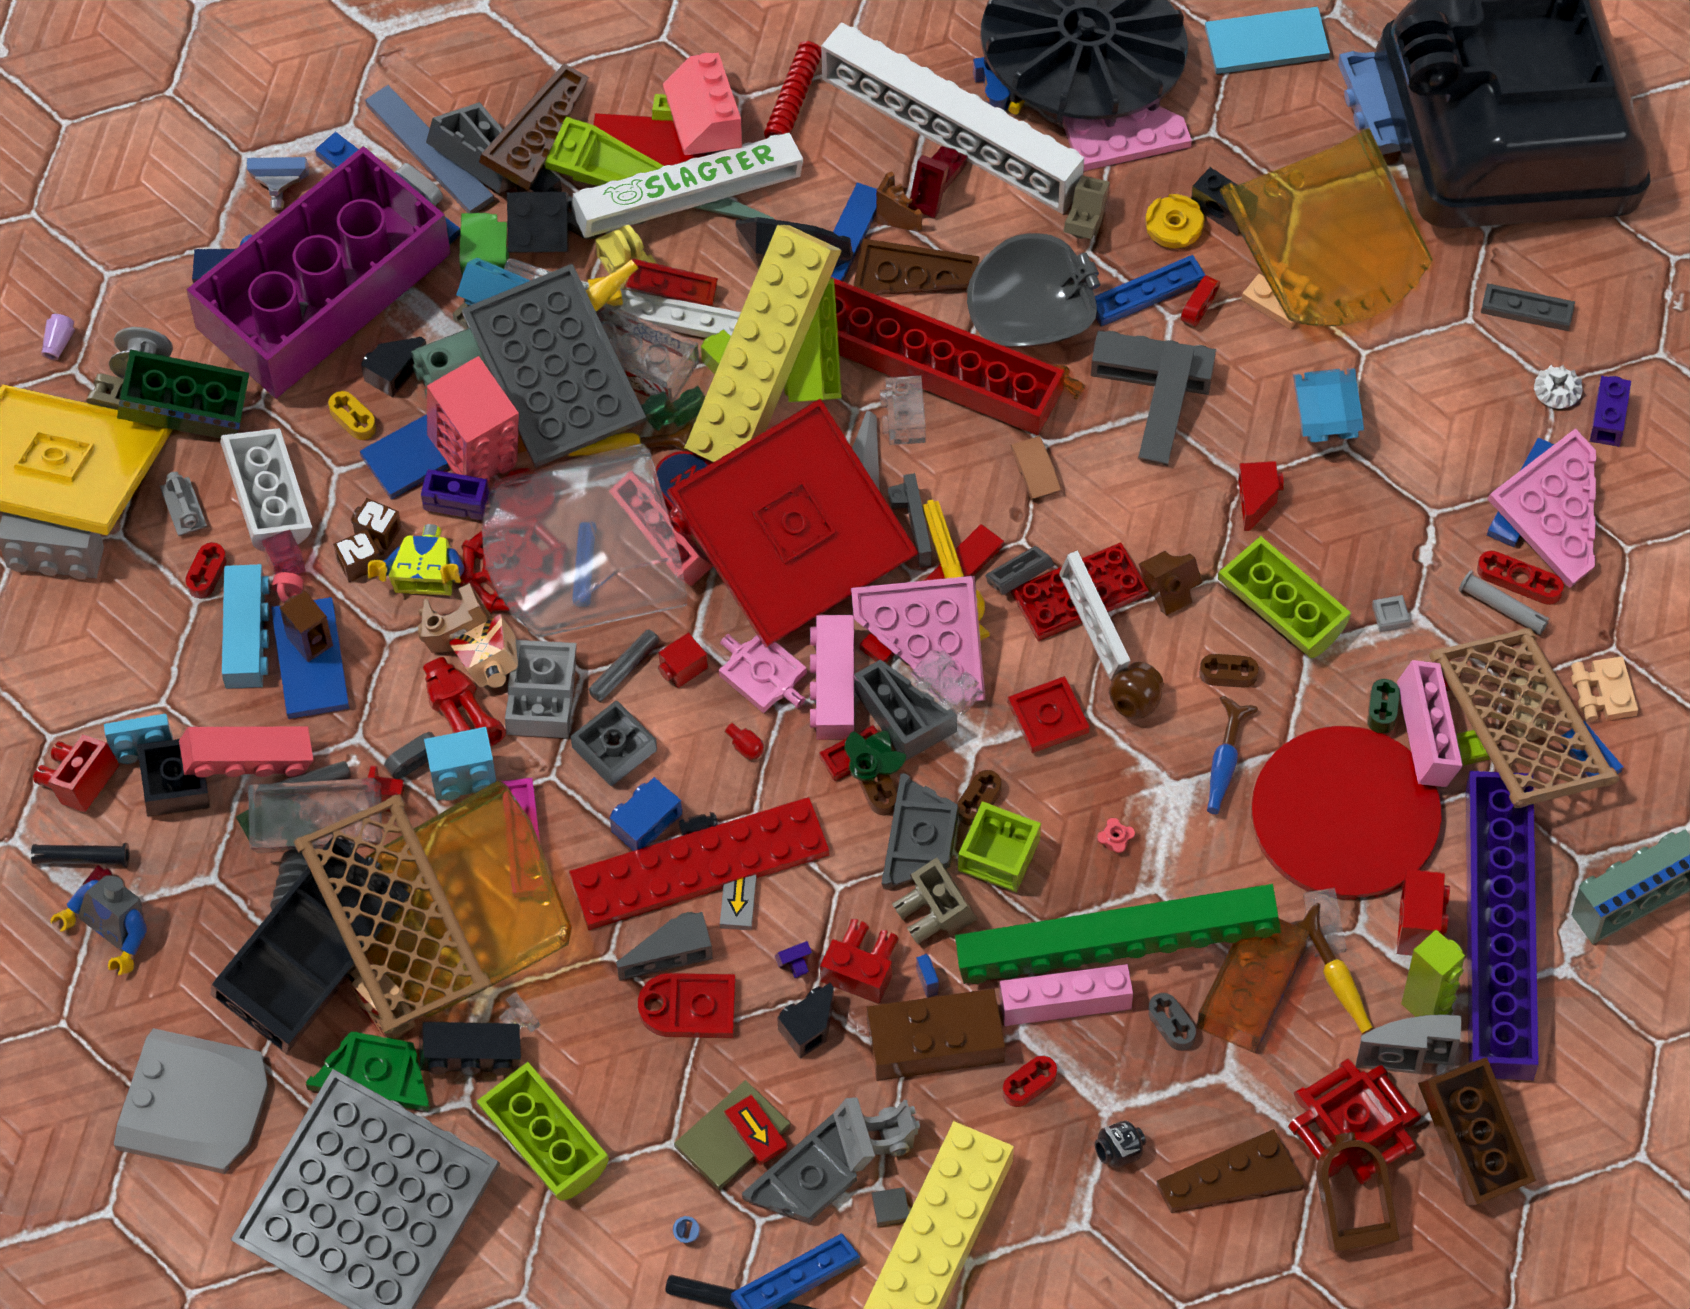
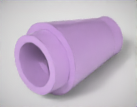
(56, 336)

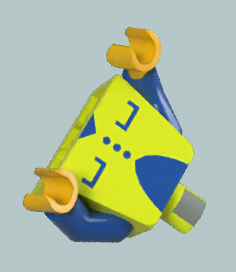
(421, 565)

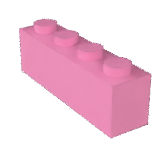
(834, 676)
(1429, 723)
(1065, 995)

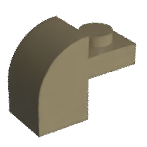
(1087, 208)

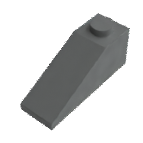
(671, 946)

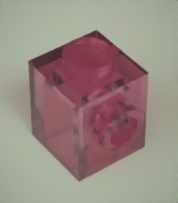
(283, 553)

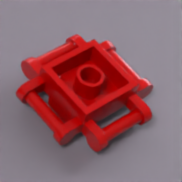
(1359, 1109)

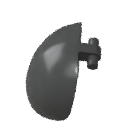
(1032, 292)

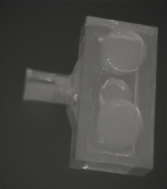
(1329, 918)

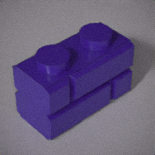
(454, 494)

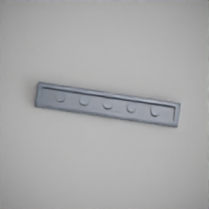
(413, 135)

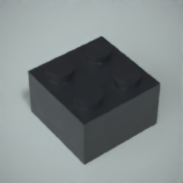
(538, 222)
(164, 780)

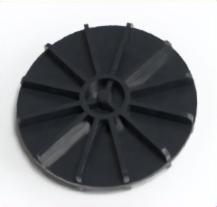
(1085, 54)

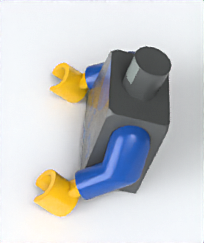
(111, 913)

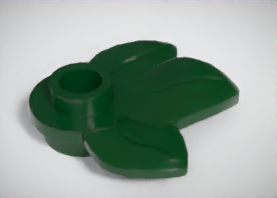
(874, 753)

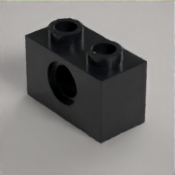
(1211, 202)

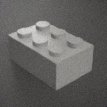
(49, 547)

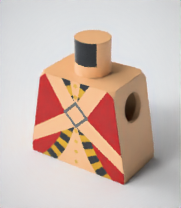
(488, 652)
(369, 1009)

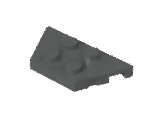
(919, 832)
(806, 1177)

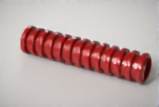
(794, 89)

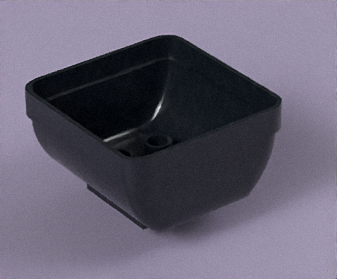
(1512, 112)

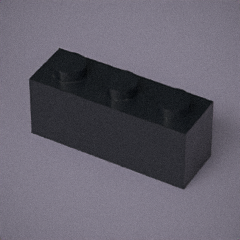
(469, 1047)

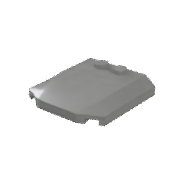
(192, 1101)

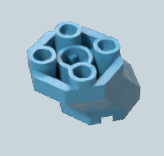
(1328, 404)

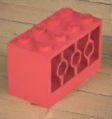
(472, 421)

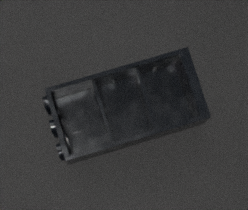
(298, 954)

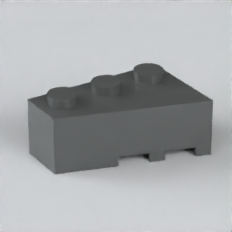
(464, 137)
(902, 709)

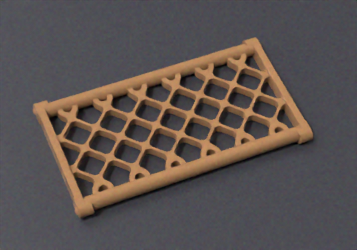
(1554, 695)
(388, 1021)

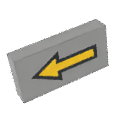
(738, 904)

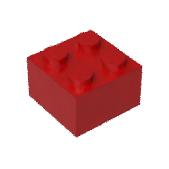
(1421, 908)

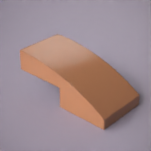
(1035, 467)

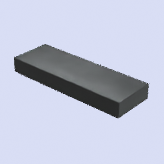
(1527, 307)

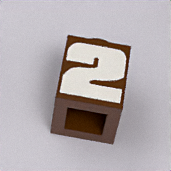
(379, 521)
(355, 554)

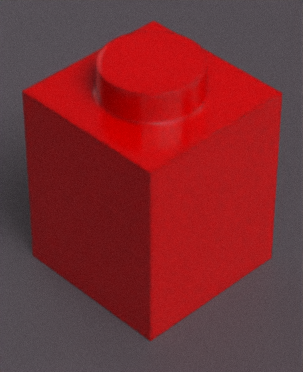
(682, 660)

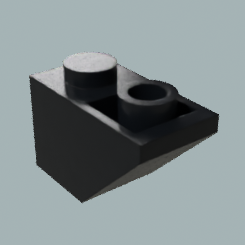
(808, 1022)

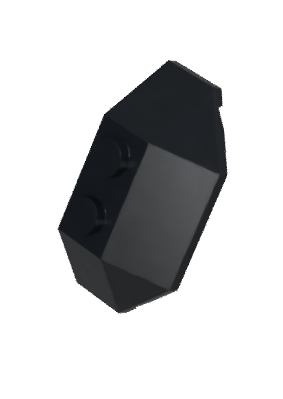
(756, 234)

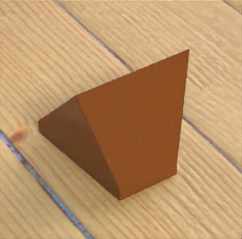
(893, 207)

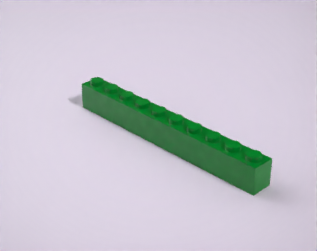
(1118, 934)

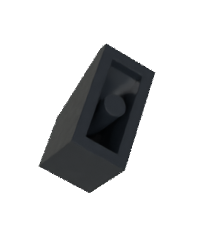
(390, 364)

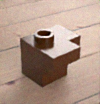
(1171, 579)

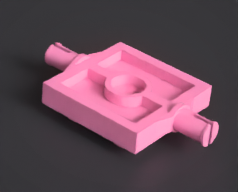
(762, 672)

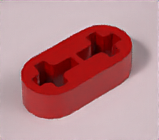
(1200, 300)
(200, 567)
(1034, 1086)

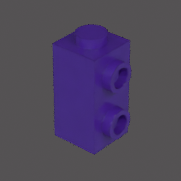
(1610, 410)

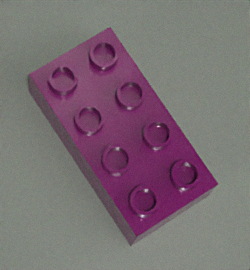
(340, 249)

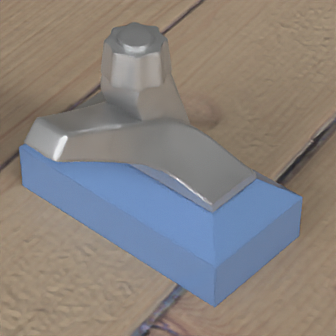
(278, 175)

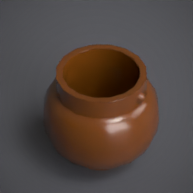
(1136, 690)

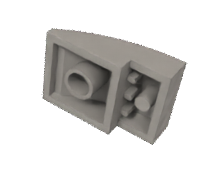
(541, 689)
(1410, 1043)

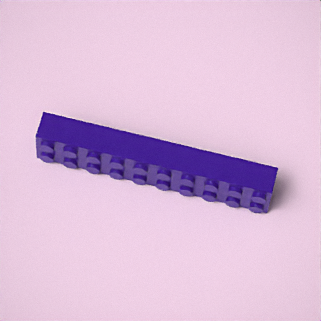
(1501, 929)

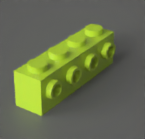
(1433, 976)

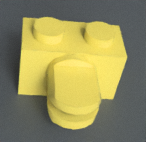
(619, 247)

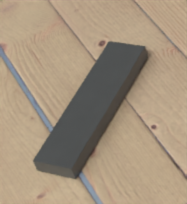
(1166, 403)

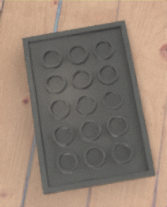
(554, 365)

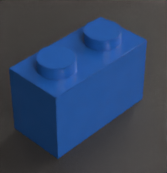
(645, 814)

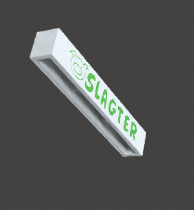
(686, 184)

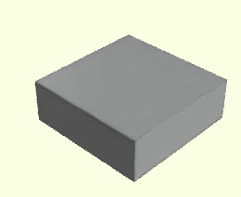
(1391, 613)

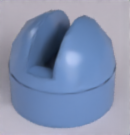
(680, 1227)

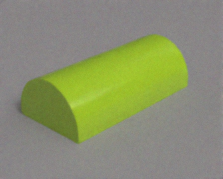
(1285, 597)
(544, 1132)

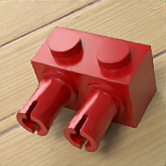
(82, 772)
(858, 970)

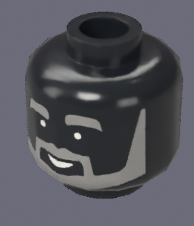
(1120, 1144)

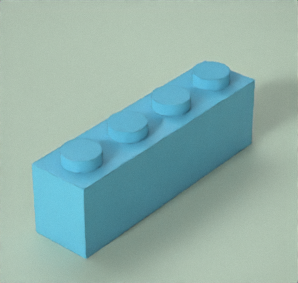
(244, 626)

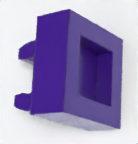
(794, 957)

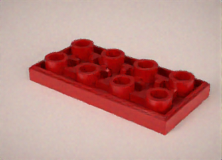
(1049, 606)

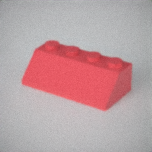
(703, 106)

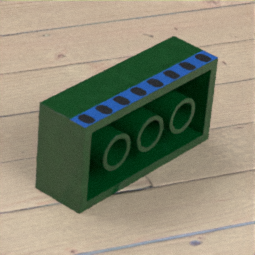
(182, 394)

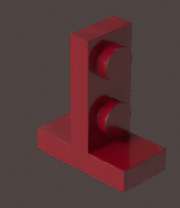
(934, 177)

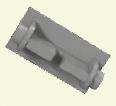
(182, 504)

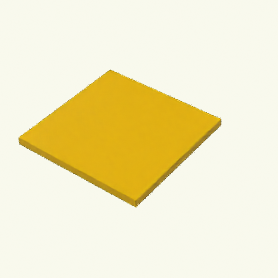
(70, 459)

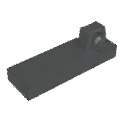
(907, 496)

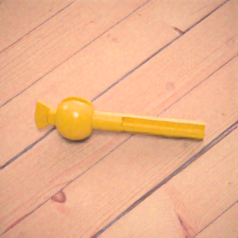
(947, 553)

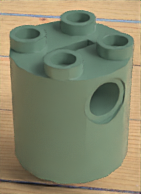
(444, 356)

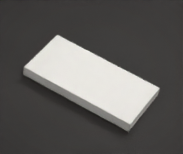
(1094, 615)

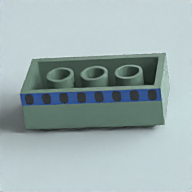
(1634, 887)

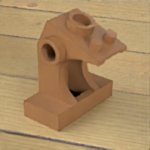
(439, 630)

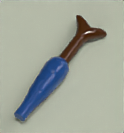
(1226, 755)

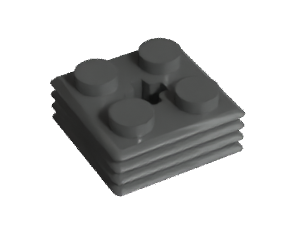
(613, 726)

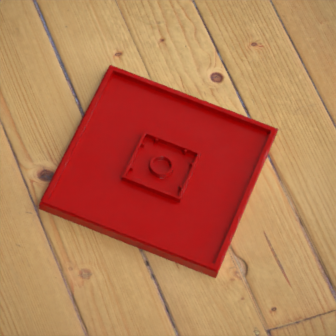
(792, 522)

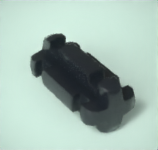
(697, 823)

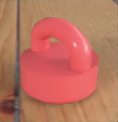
(287, 584)

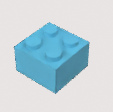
(460, 763)

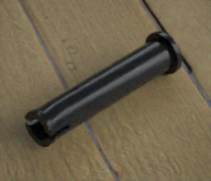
(81, 854)

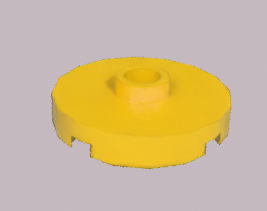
(1174, 209)

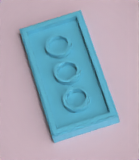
(1267, 40)

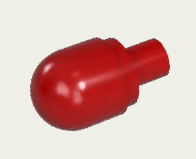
(745, 742)

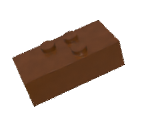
(935, 1034)
(1477, 1131)

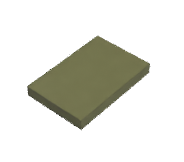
(714, 1144)

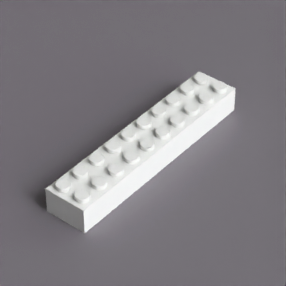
(951, 117)

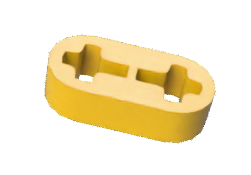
(356, 411)

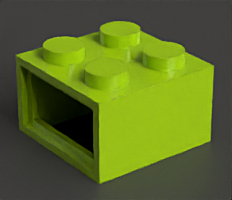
(999, 846)

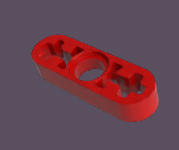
(1525, 589)

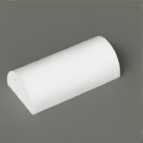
(266, 485)

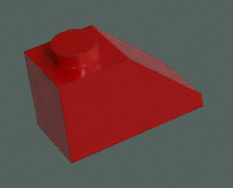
(1258, 490)

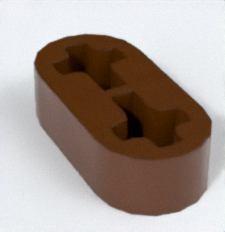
(1229, 670)
(871, 790)
(973, 794)

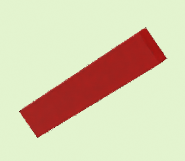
(972, 556)

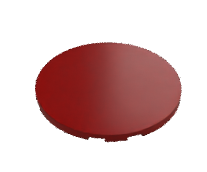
(1344, 812)

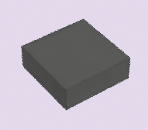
(890, 1206)

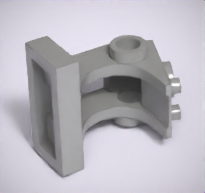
(893, 1123)

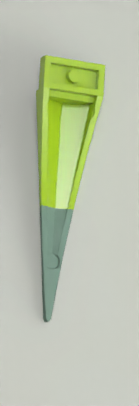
(599, 158)

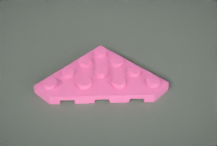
(1130, 139)
(1554, 506)
(923, 618)

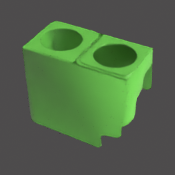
(483, 239)

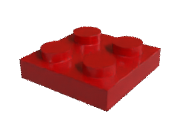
(1048, 714)

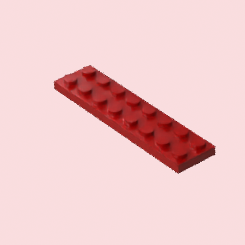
(698, 863)

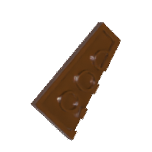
(907, 268)
(1236, 1173)

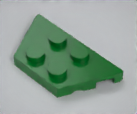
(380, 1065)

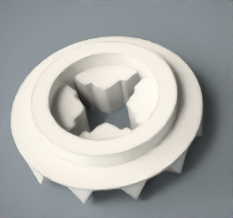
(1561, 397)

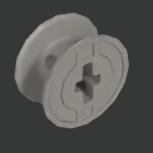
(137, 339)

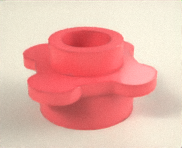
(1112, 843)

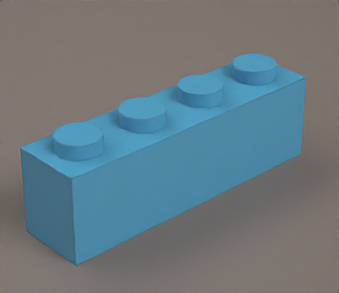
(485, 280)

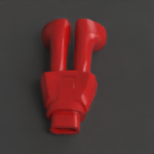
(451, 689)

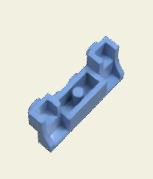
(1368, 98)

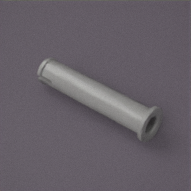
(1503, 603)

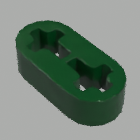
(1388, 706)

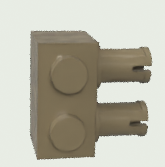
(938, 890)

